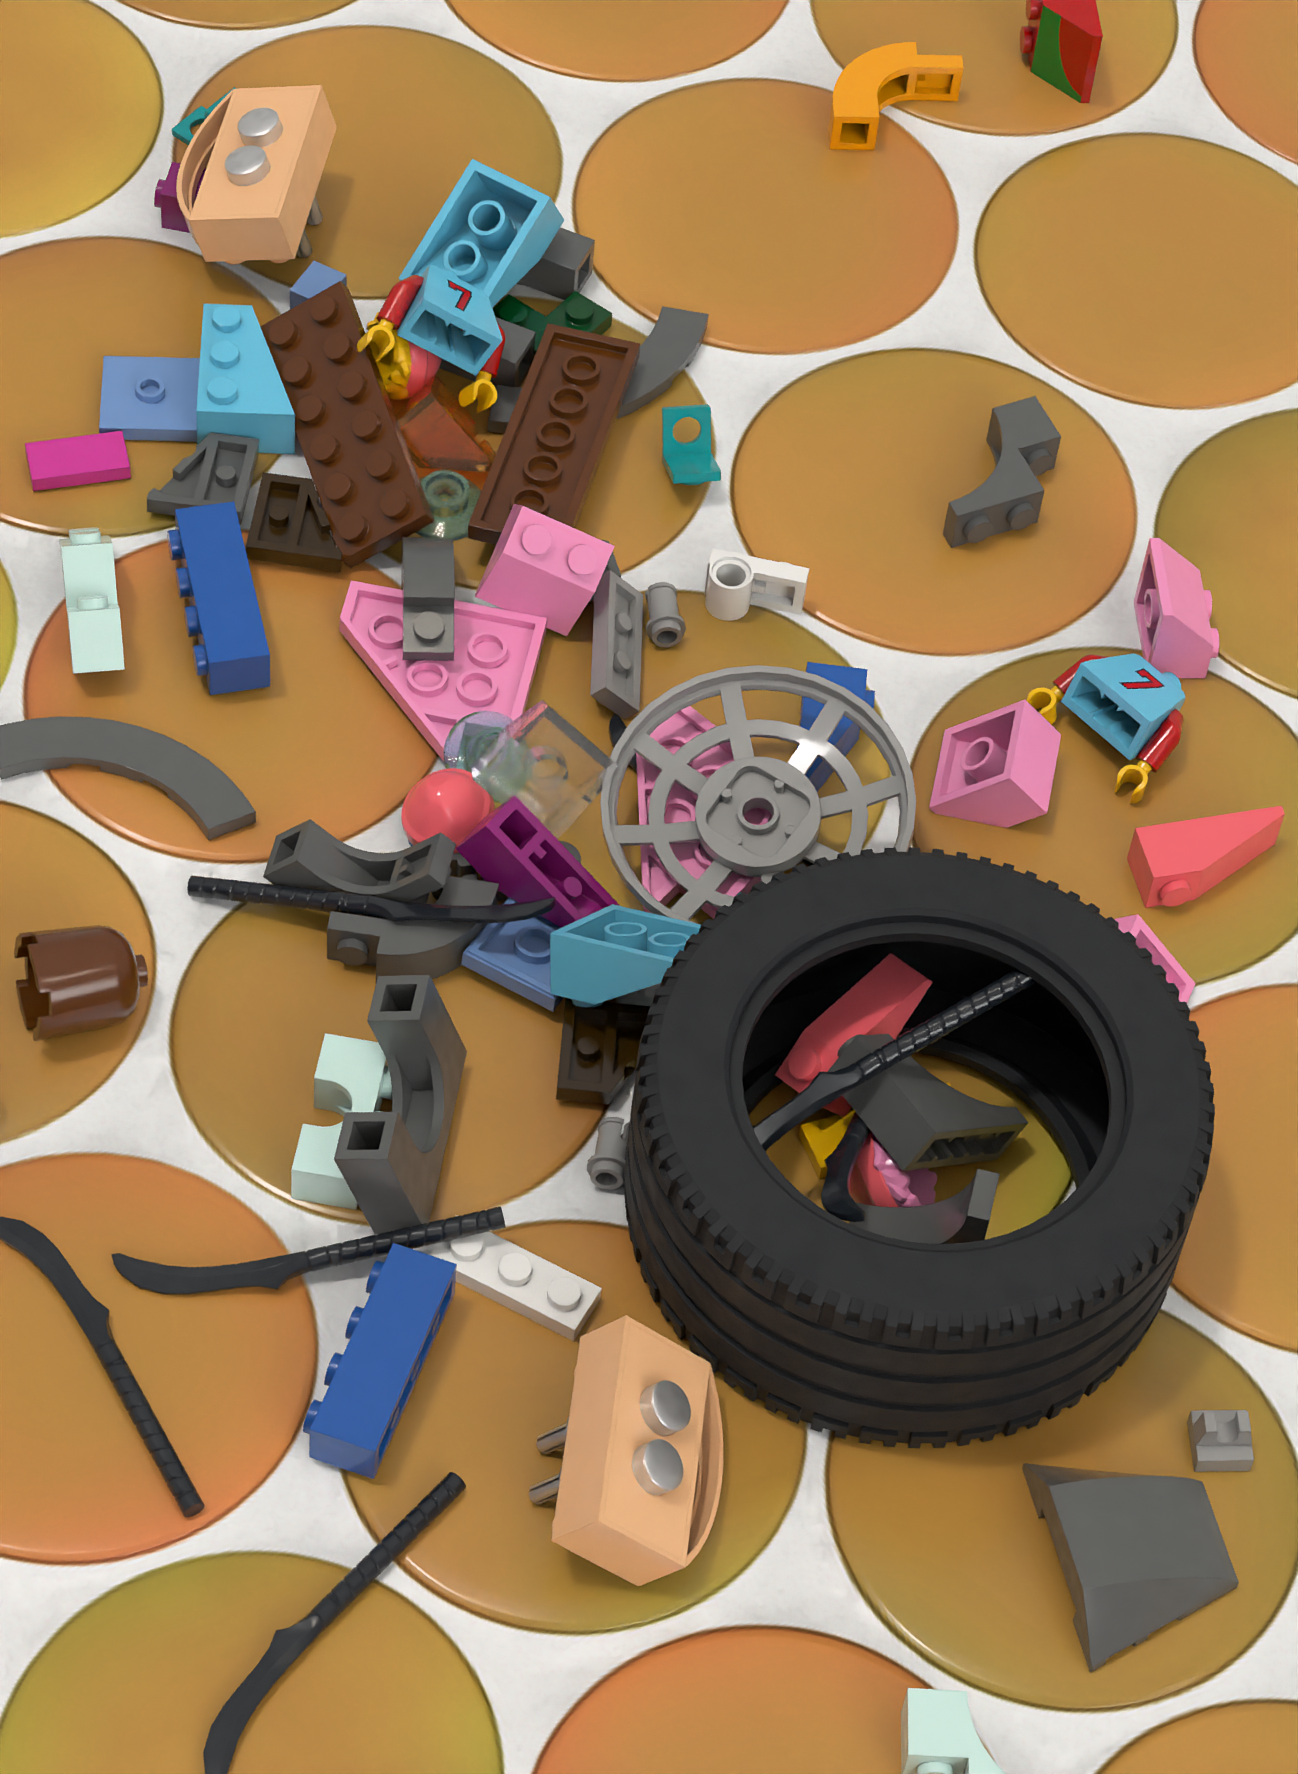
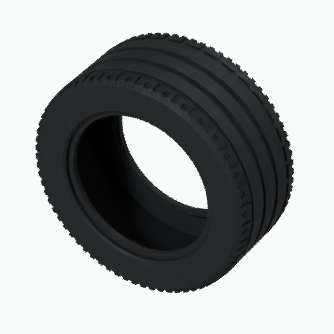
(887, 1329)

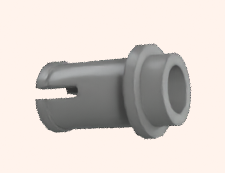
(665, 624)
(608, 1163)

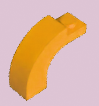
(883, 78)

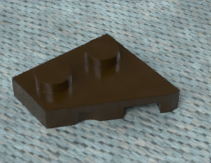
(291, 525)

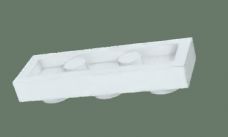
(522, 1281)

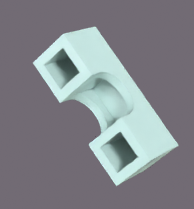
(348, 1078)

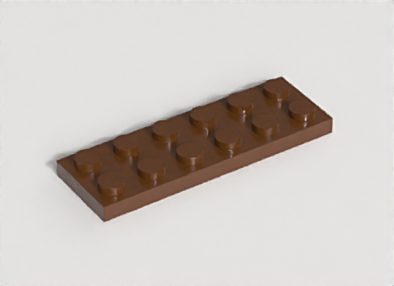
(347, 426)
(556, 429)

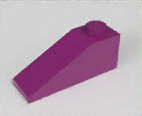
(532, 864)

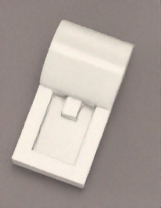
(743, 580)

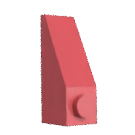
(1192, 856)
(872, 1006)

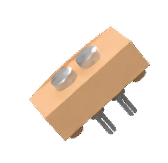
(260, 175)
(637, 1454)

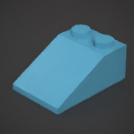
(488, 231)
(614, 953)

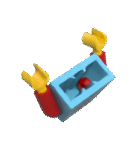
(447, 320)
(1125, 705)

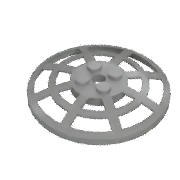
(751, 784)

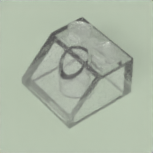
(545, 766)

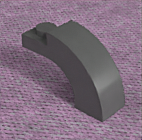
(428, 598)
(410, 945)

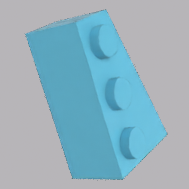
(240, 382)

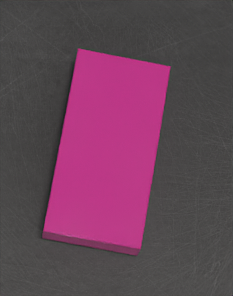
(77, 460)

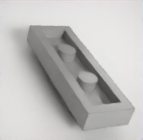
(617, 645)

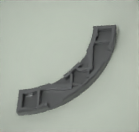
(661, 358)
(131, 753)

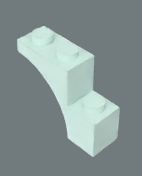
(91, 601)
(941, 1735)

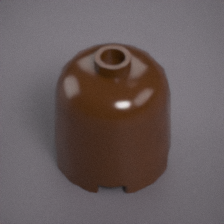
(77, 980)

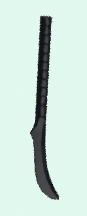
(361, 904)
(832, 1085)
(839, 1165)
(277, 1270)
(94, 1322)
(293, 1641)

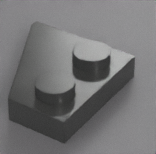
(214, 474)

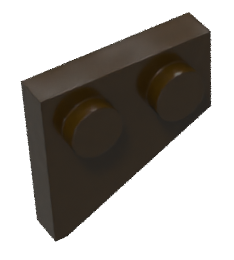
(598, 1050)

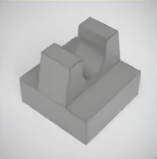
(1220, 1440)

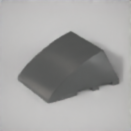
(1130, 1551)

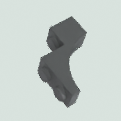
(1011, 498)

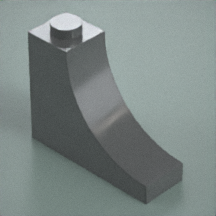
(923, 1118)
(950, 1221)

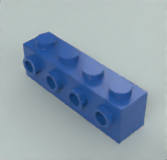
(220, 597)
(381, 1360)

